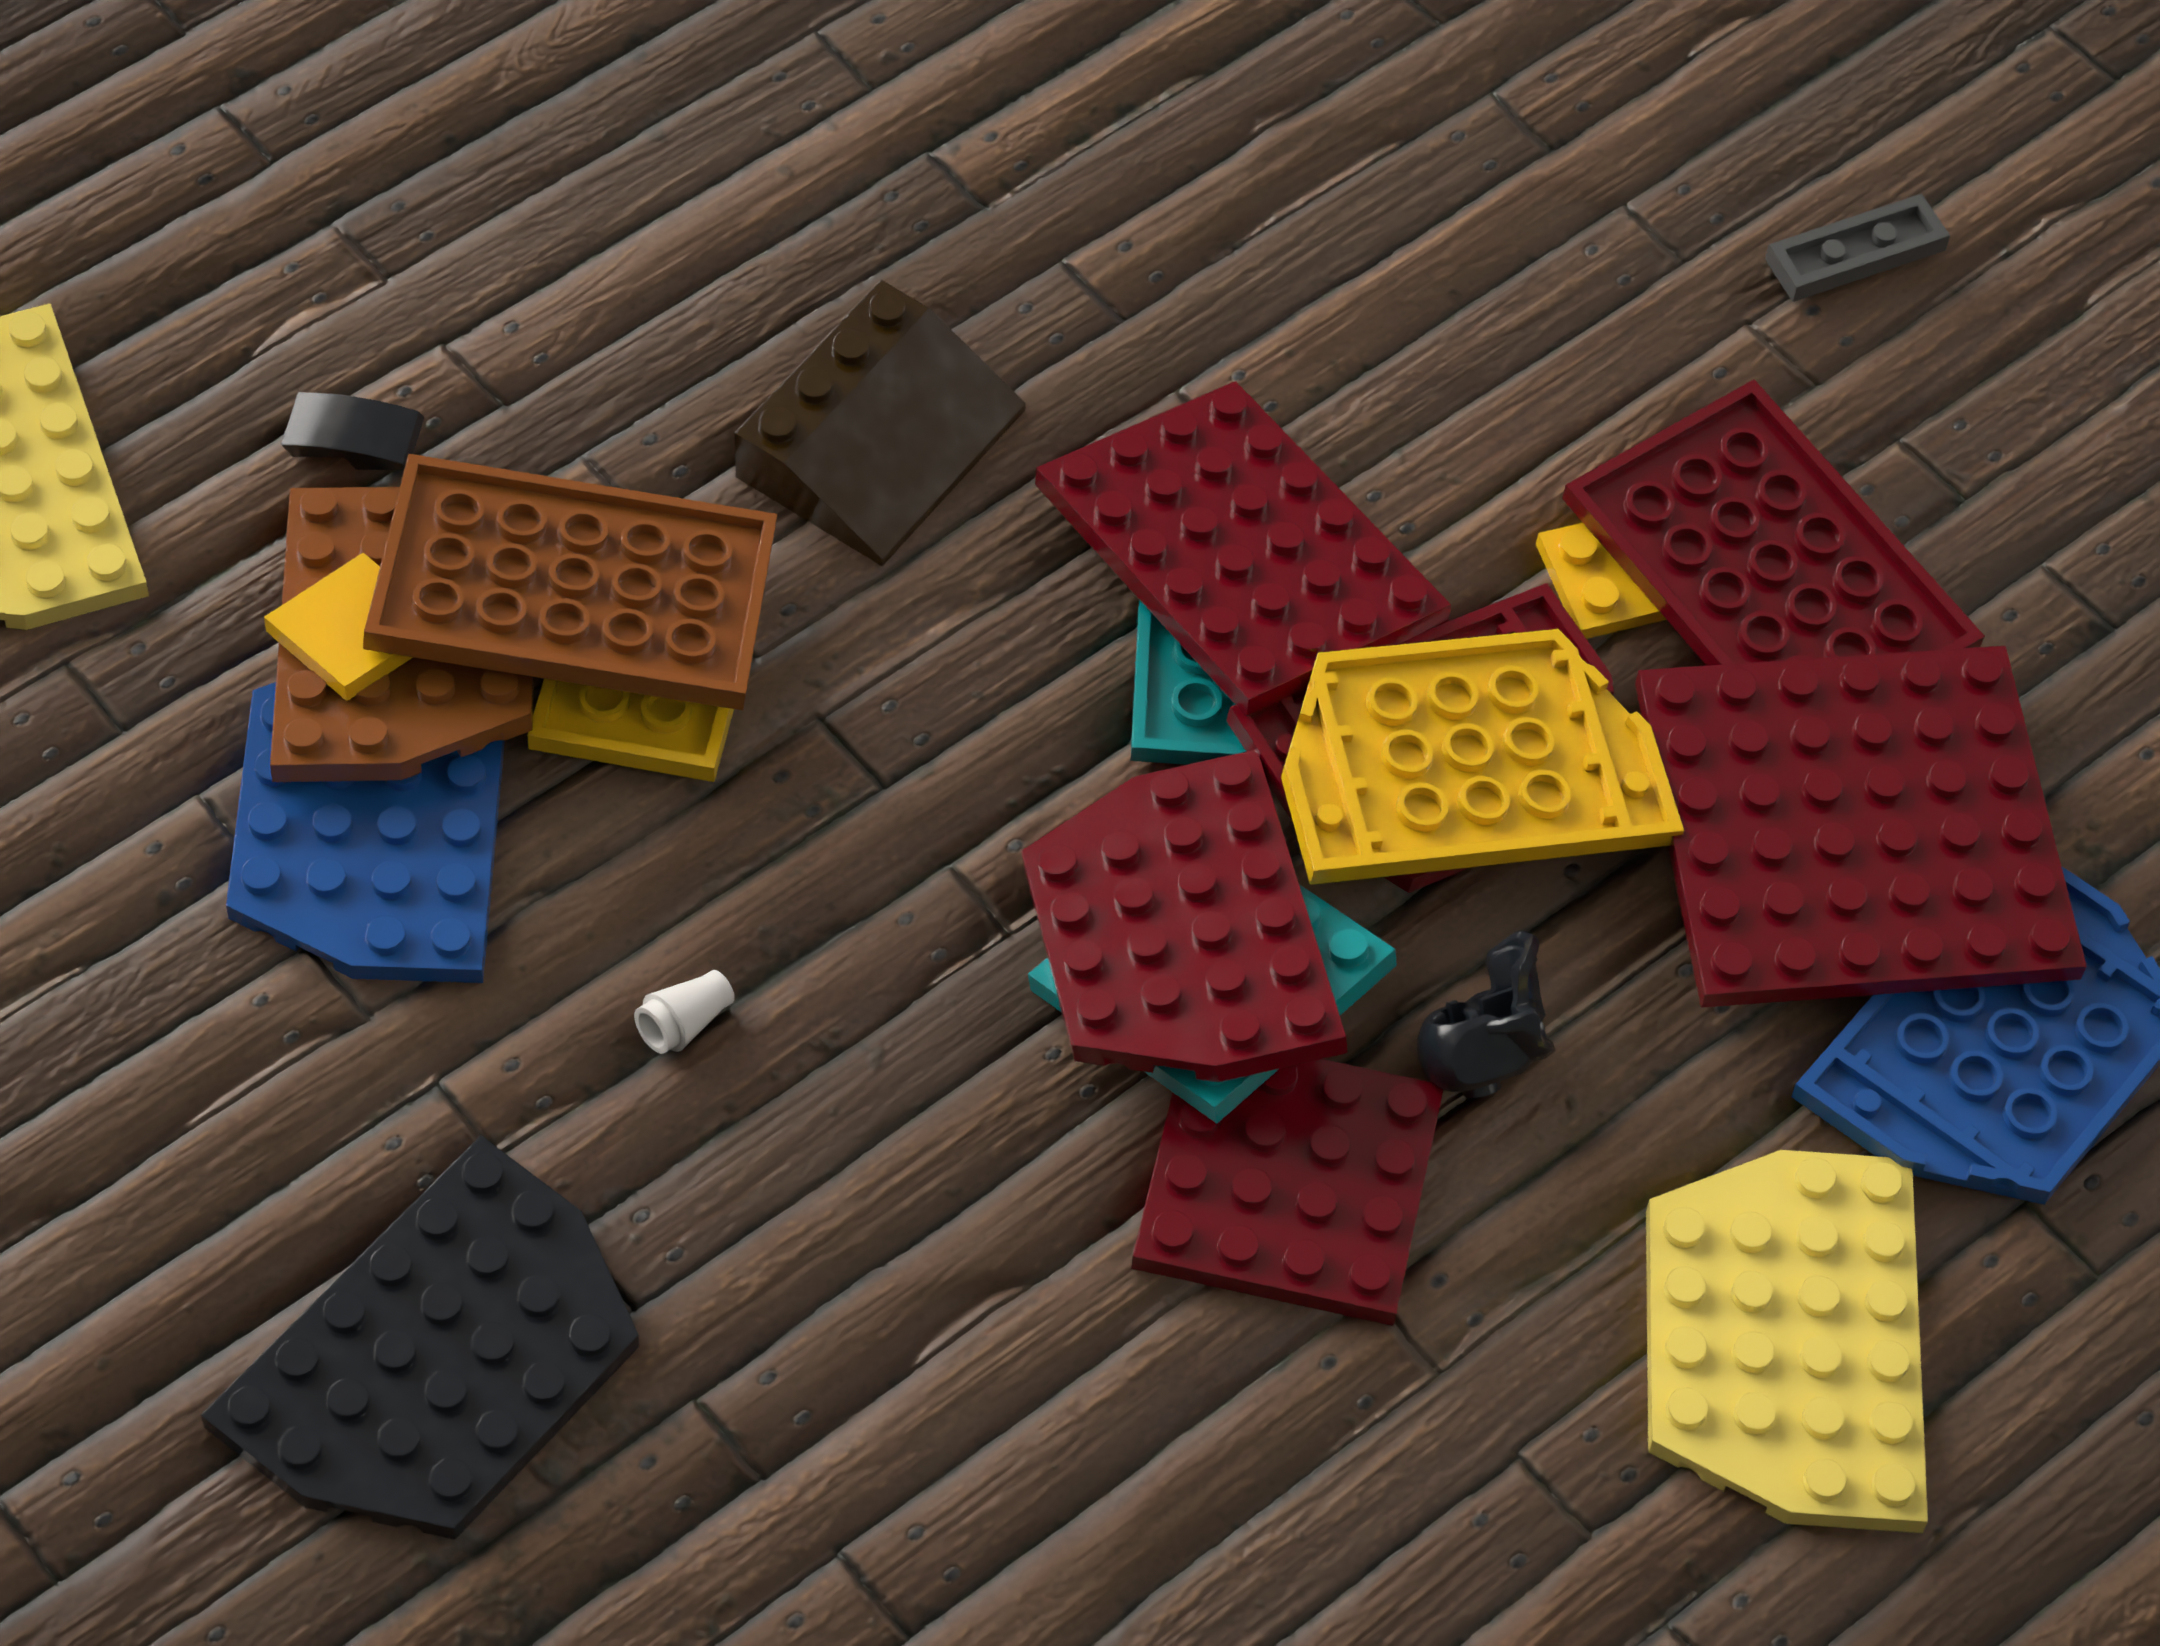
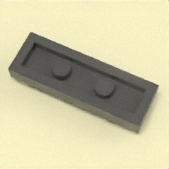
(1857, 247)

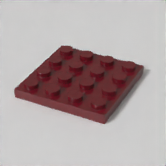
(1295, 1190)

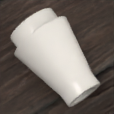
(680, 1012)

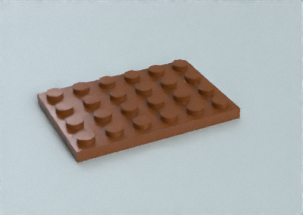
(572, 582)

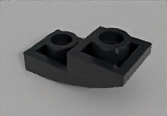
(357, 428)

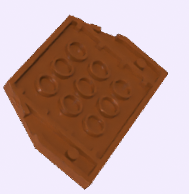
(406, 714)

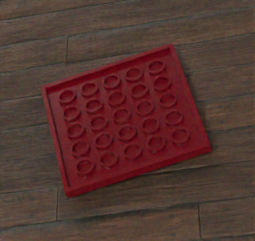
(1859, 827)

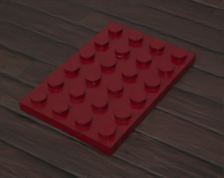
(1761, 543)
(1240, 545)

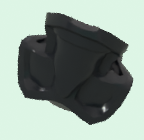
(1493, 1032)

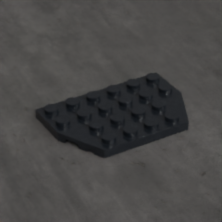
(436, 1355)

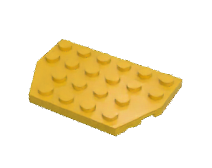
(1468, 760)

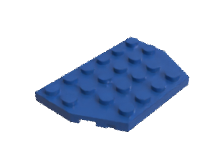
(369, 870)
(1999, 1079)

